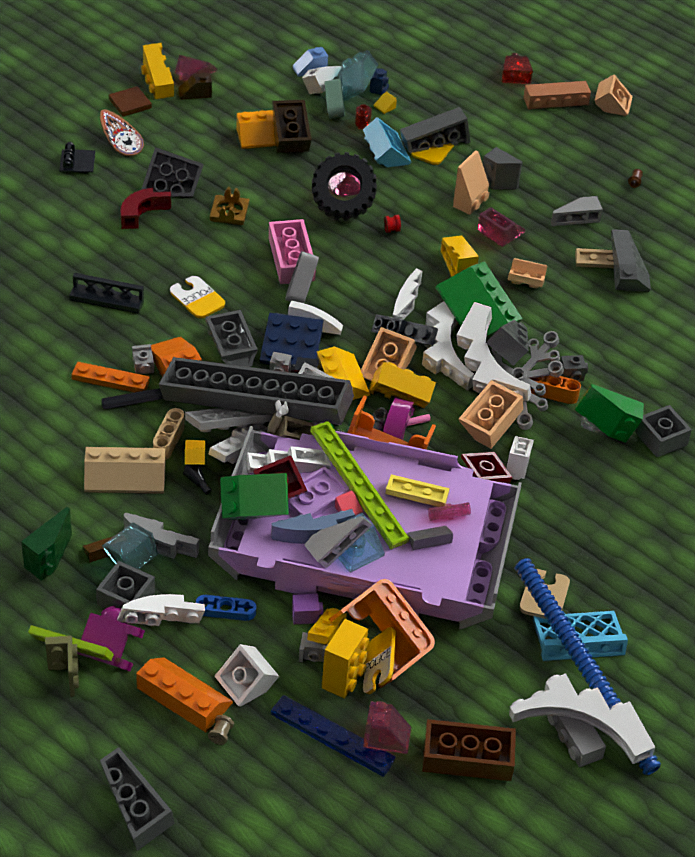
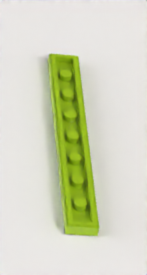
(360, 485)

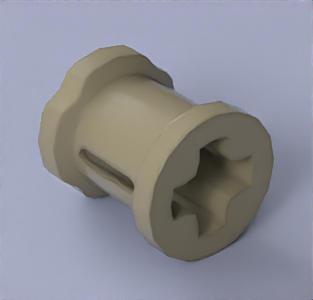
(221, 729)

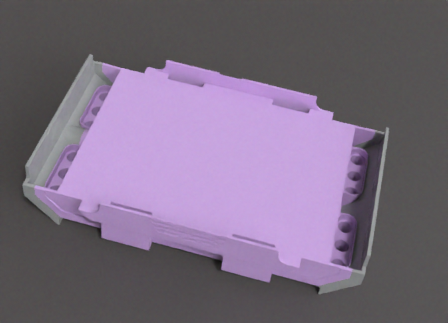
(440, 581)

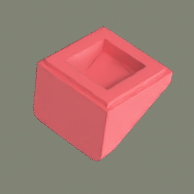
(348, 501)

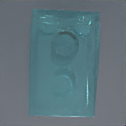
(357, 73)

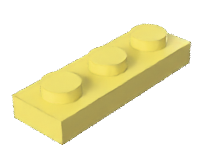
(417, 491)

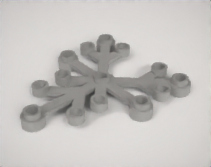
(537, 354)

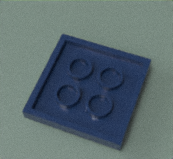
(291, 336)

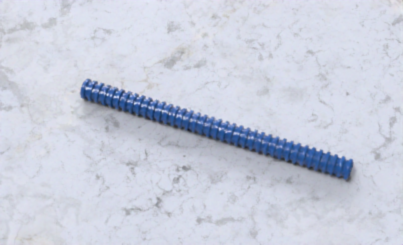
(572, 643)

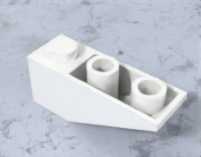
(316, 78)

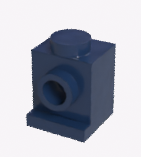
(379, 82)

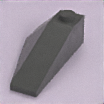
(628, 265)

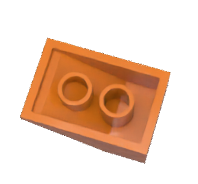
(166, 350)

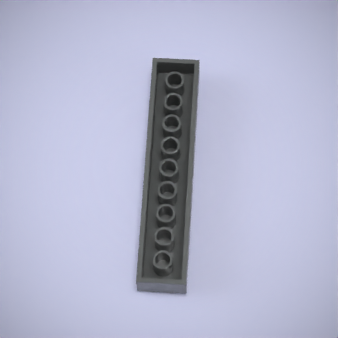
(256, 390)

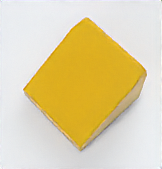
(385, 103)

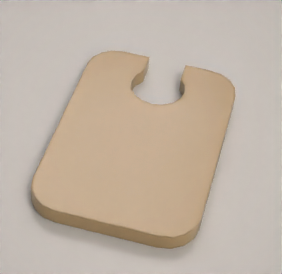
(558, 590)

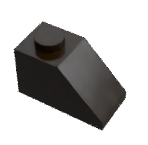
(196, 87)

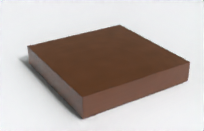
(130, 101)

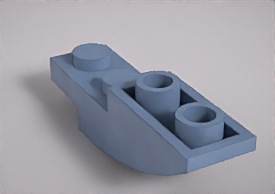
(302, 527)

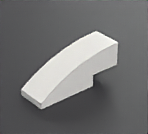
(330, 324)

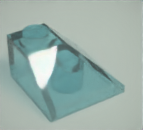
(364, 550)

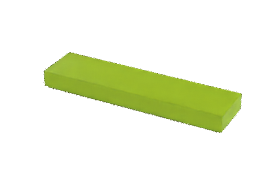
(82, 646)

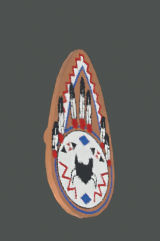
(121, 134)

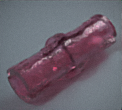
(449, 511)

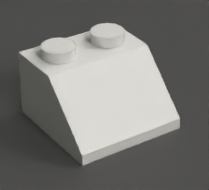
(246, 675)

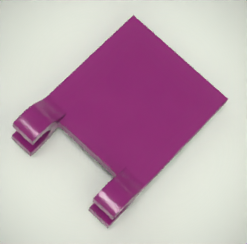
(111, 635)

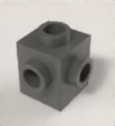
(574, 367)

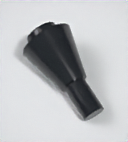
(195, 474)

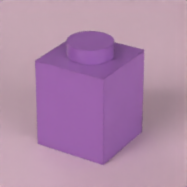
(306, 608)

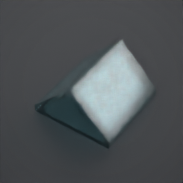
(132, 546)

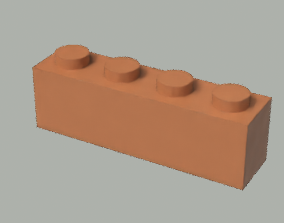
(557, 94)

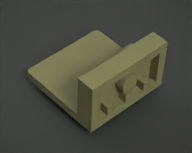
(63, 655)

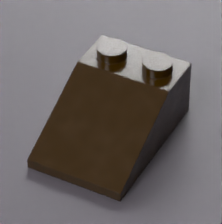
(291, 126)

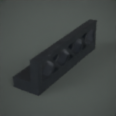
(108, 296)

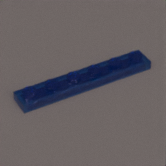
(332, 735)

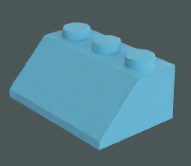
(385, 144)

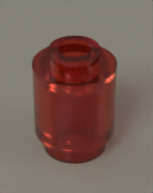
(363, 116)

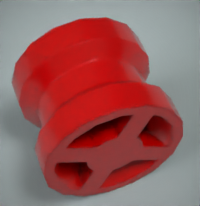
(392, 223)

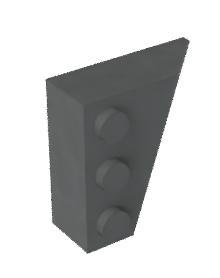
(172, 174)

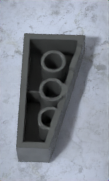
(436, 131)
(138, 802)

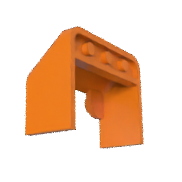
(363, 423)
(387, 610)

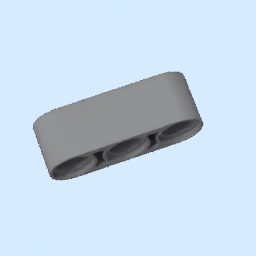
(302, 277)

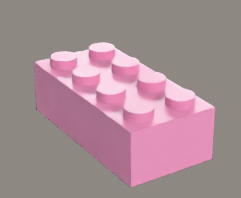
(287, 242)

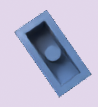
(310, 60)

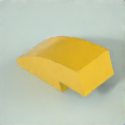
(195, 452)

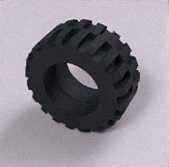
(344, 164)

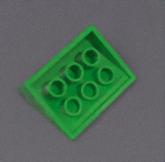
(478, 286)

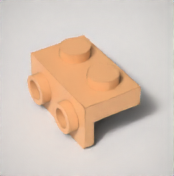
(527, 273)

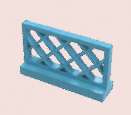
(598, 645)

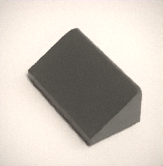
(430, 537)

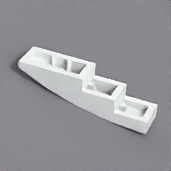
(406, 299)
(304, 458)

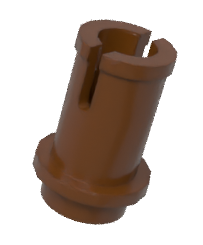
(635, 180)

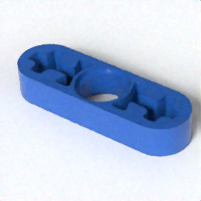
(230, 614)

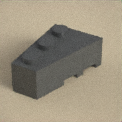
(510, 341)

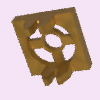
(234, 215)

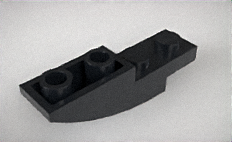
(420, 333)

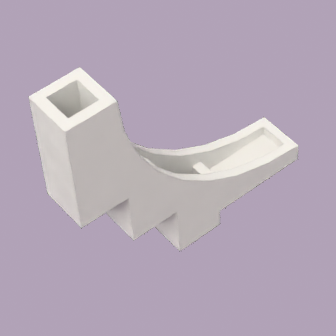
(442, 355)
(478, 357)
(589, 706)

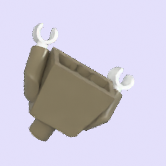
(288, 426)

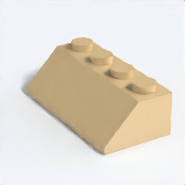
(124, 470)

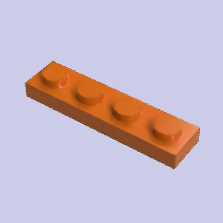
(110, 377)

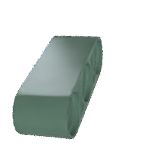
(334, 99)

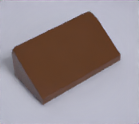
(95, 550)

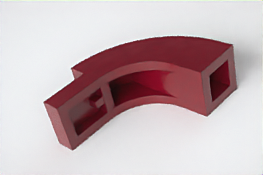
(141, 202)

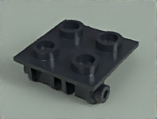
(77, 160)

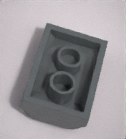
(232, 338)

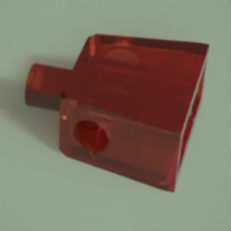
(517, 69)

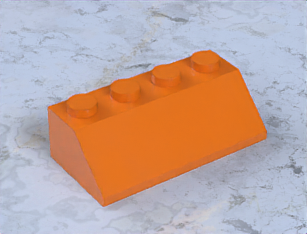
(182, 692)

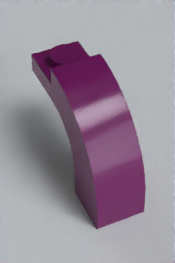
(398, 418)

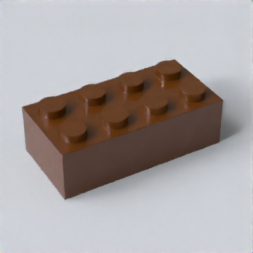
(469, 750)

